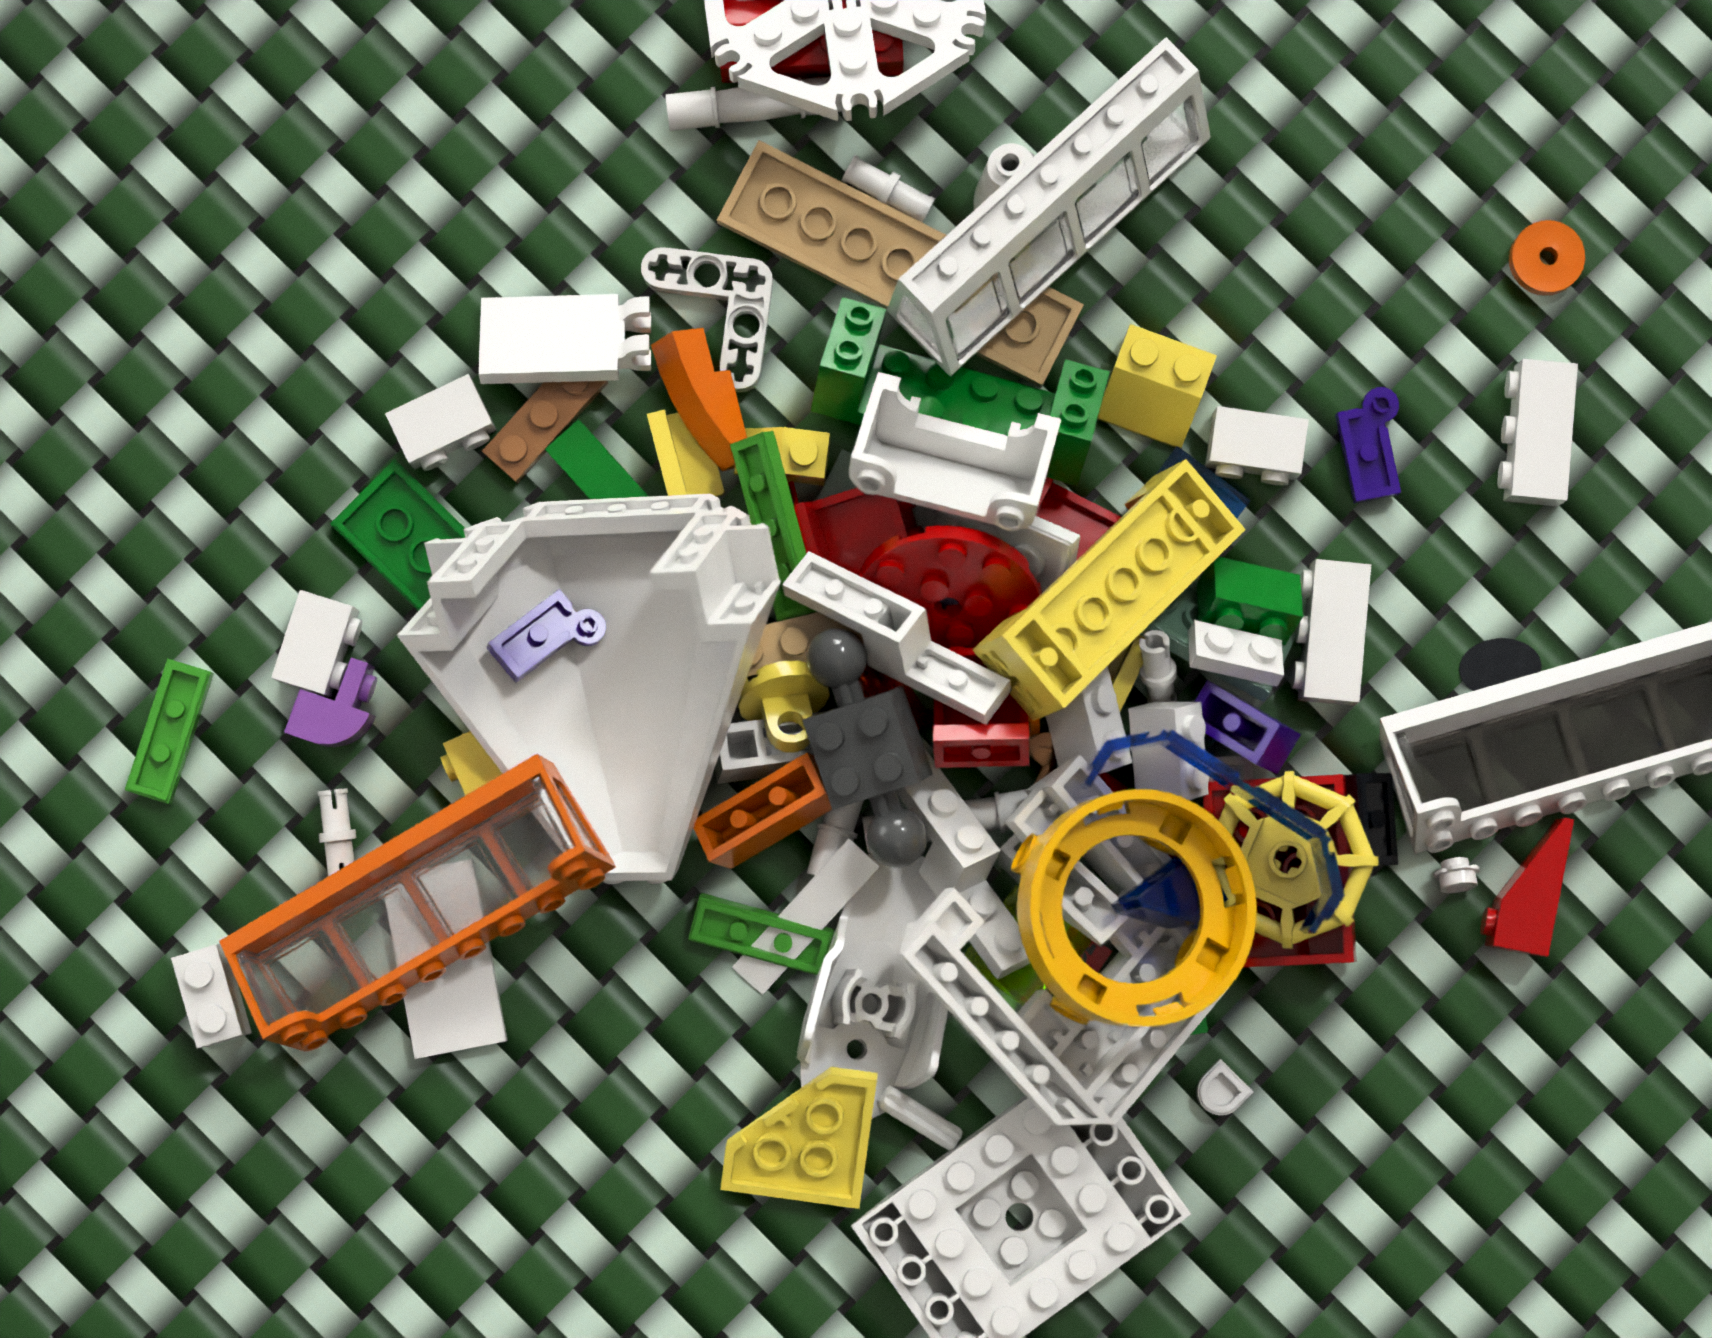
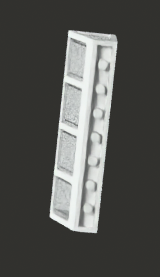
(1053, 209)

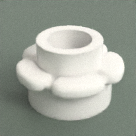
(1457, 875)

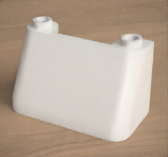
(951, 463)

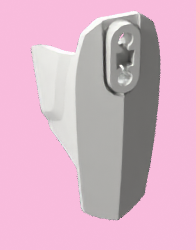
(872, 993)

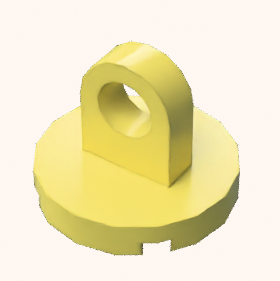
(783, 694)

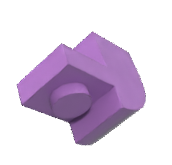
(337, 721)

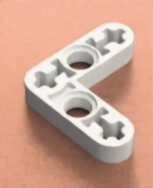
(739, 300)

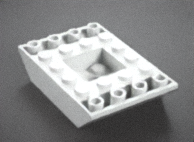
(975, 1276)

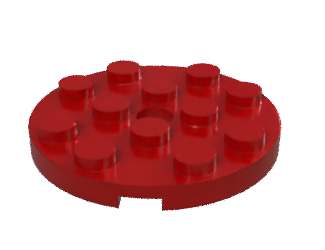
(960, 564)

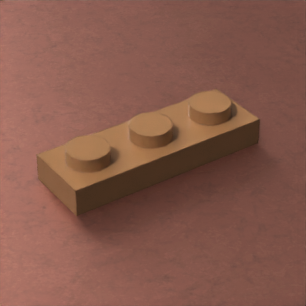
(538, 424)

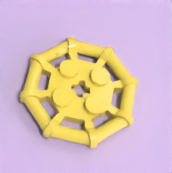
(1299, 885)

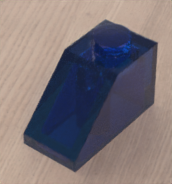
(1164, 898)

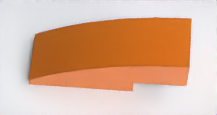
(701, 395)

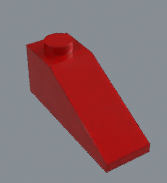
(1528, 903)

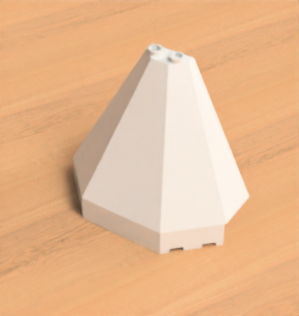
(647, 705)

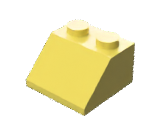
(1155, 386)

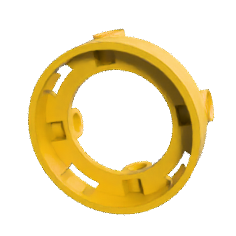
(1208, 956)

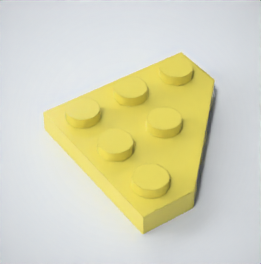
(808, 1143)

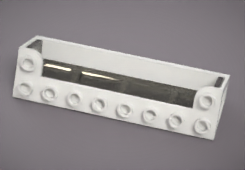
(1553, 740)

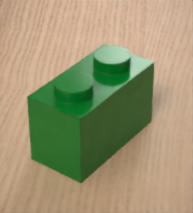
(1250, 598)

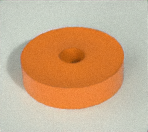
(1561, 243)

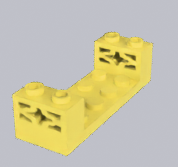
(1111, 591)

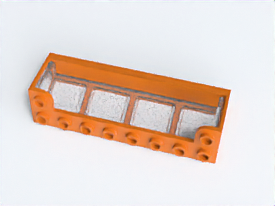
(416, 906)

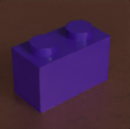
(1245, 728)

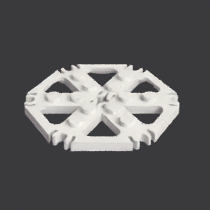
(849, 49)

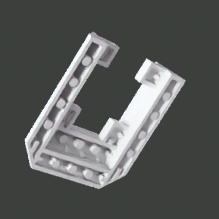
(1062, 1066)

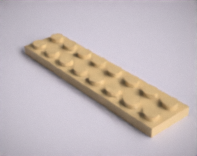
(870, 247)

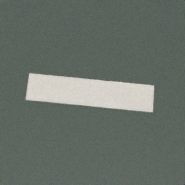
(811, 907)

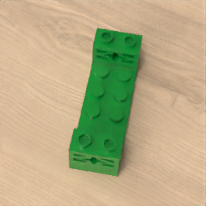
(966, 397)

